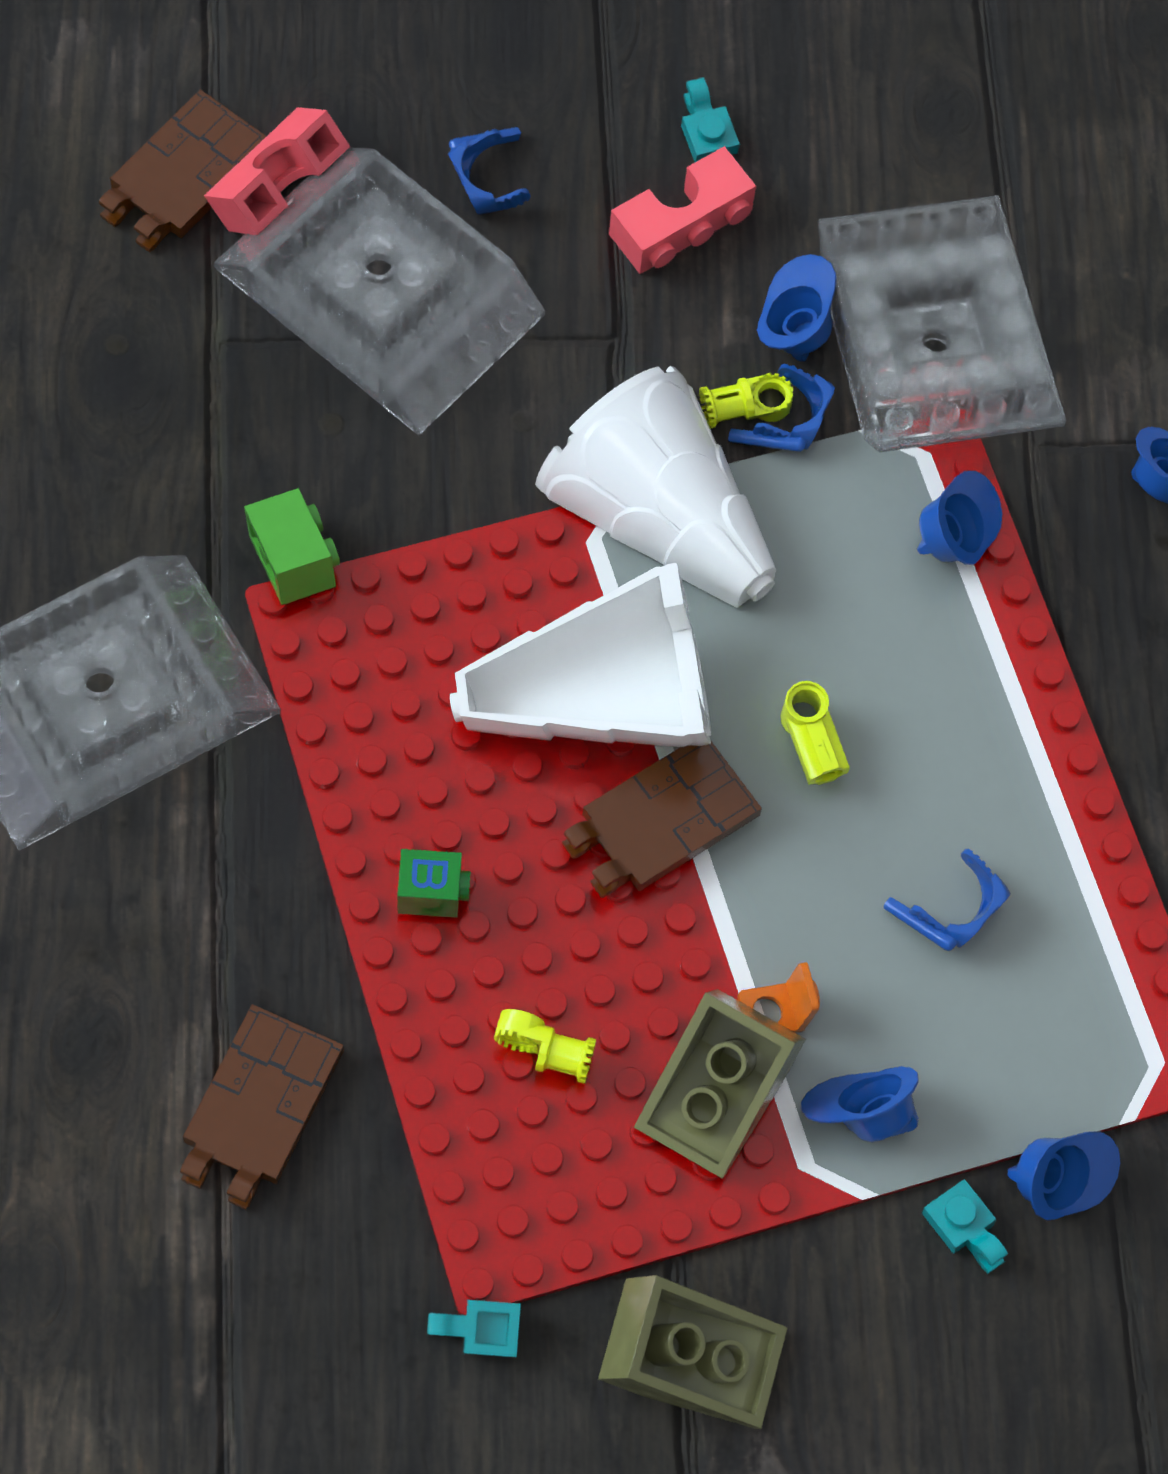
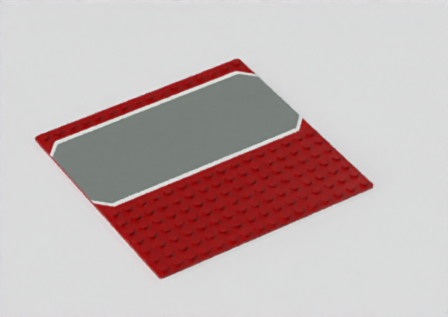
(953, 742)

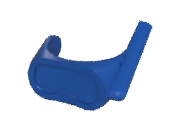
(463, 154)
(818, 393)
(993, 896)

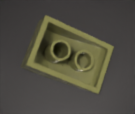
(719, 1082)
(692, 1351)

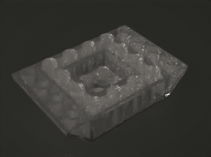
(948, 279)
(399, 335)
(173, 694)

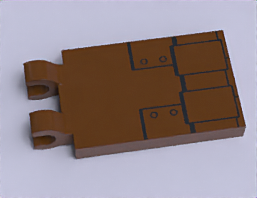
(178, 169)
(662, 817)
(259, 1103)

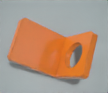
(796, 998)

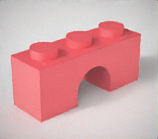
(298, 147)
(655, 233)

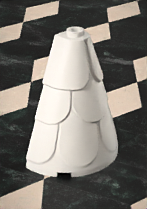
(662, 486)
(597, 673)

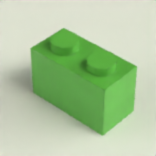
(291, 545)

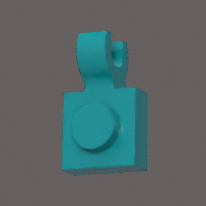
(706, 127)
(963, 1221)
(486, 1328)

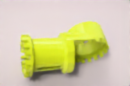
(743, 400)
(554, 1051)

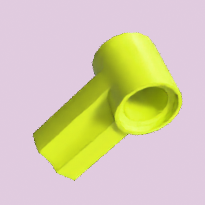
(814, 736)

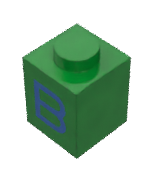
(431, 883)

